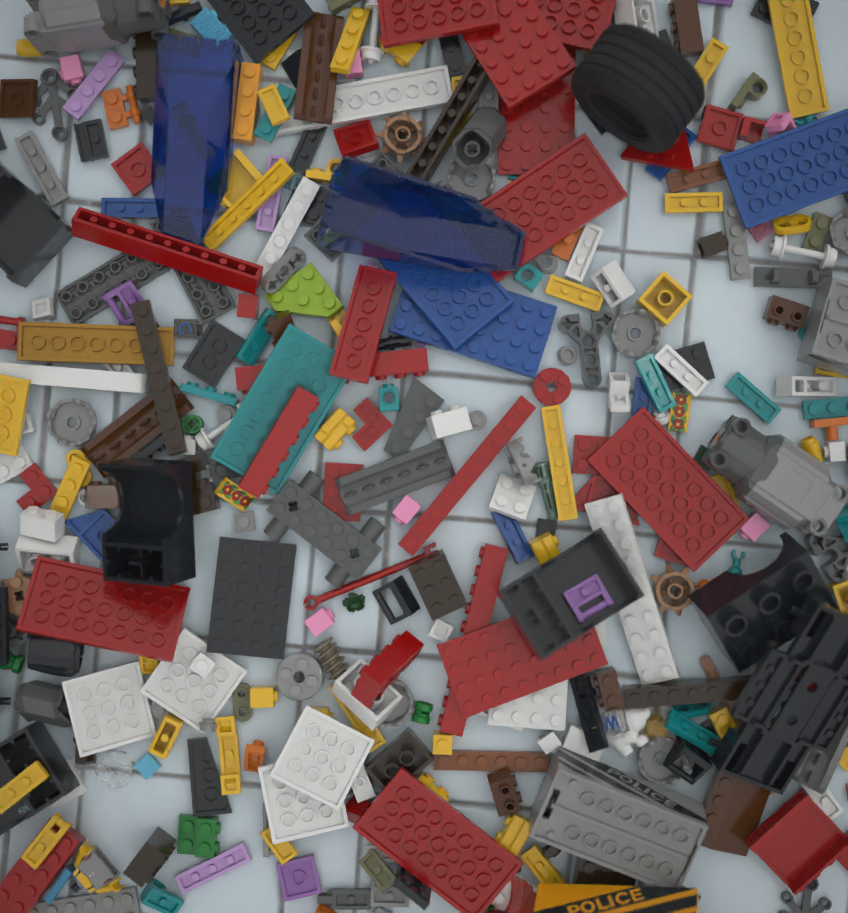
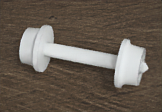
(371, 53)
(827, 257)
(205, 440)

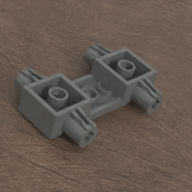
(324, 529)

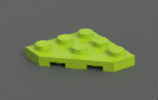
(306, 295)

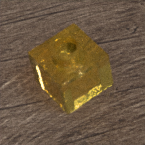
(655, 726)

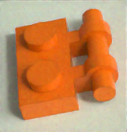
(115, 108)

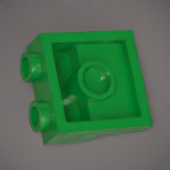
(198, 835)

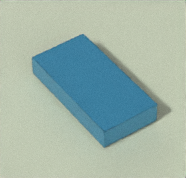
(60, 883)

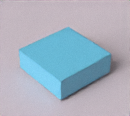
(147, 765)

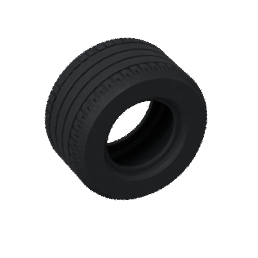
(638, 87)

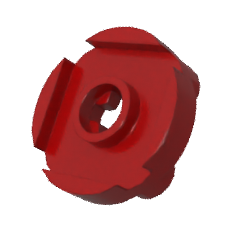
(542, 392)

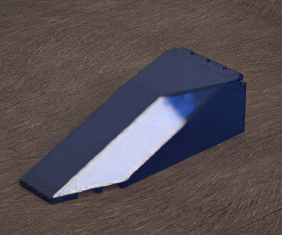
(193, 131)
(414, 222)

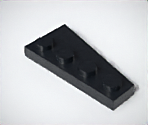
(205, 780)

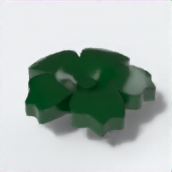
(354, 602)

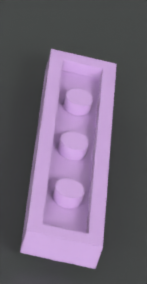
(94, 84)
(269, 211)
(213, 867)

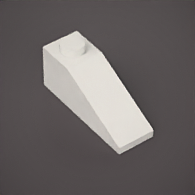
(805, 386)

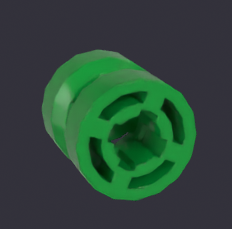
(192, 424)
(16, 663)
(422, 712)

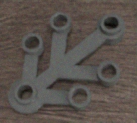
(53, 101)
(807, 895)

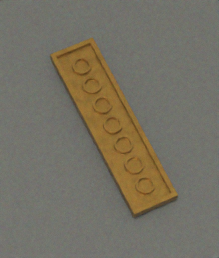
(86, 343)

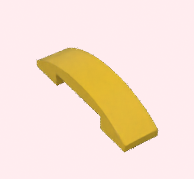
(229, 755)

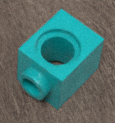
(530, 284)
(394, 405)

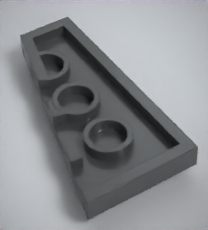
(411, 419)

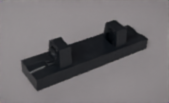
(588, 712)

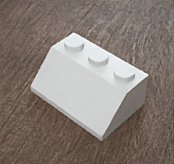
(637, 13)
(28, 549)
(378, 711)

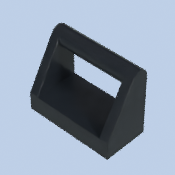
(403, 596)
(692, 752)

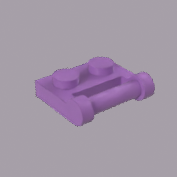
(127, 294)
(585, 592)

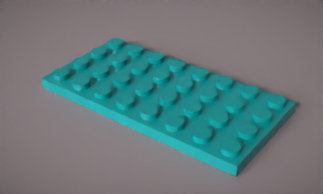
(293, 361)

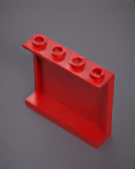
(798, 841)

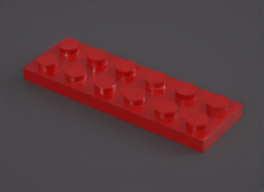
(363, 324)

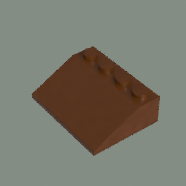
(732, 813)

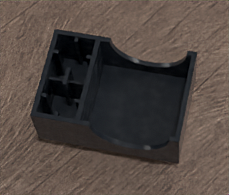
(28, 230)
(154, 523)
(537, 597)
(751, 609)
(19, 753)

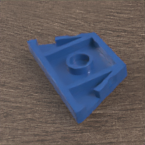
(90, 527)

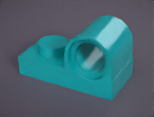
(159, 898)

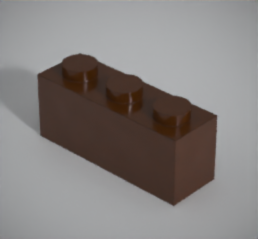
(686, 27)

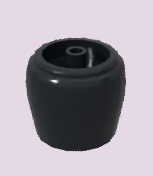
(54, 656)

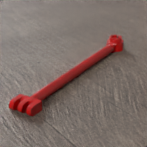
(366, 580)

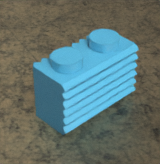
(208, 26)

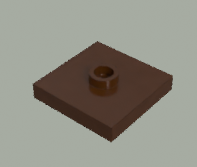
(18, 98)

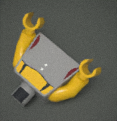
(94, 871)

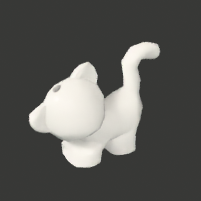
(637, 721)

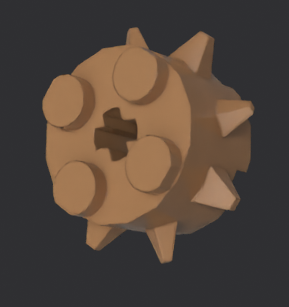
(402, 127)
(15, 587)
(662, 587)

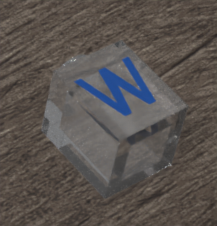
(615, 723)

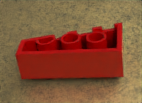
(386, 668)

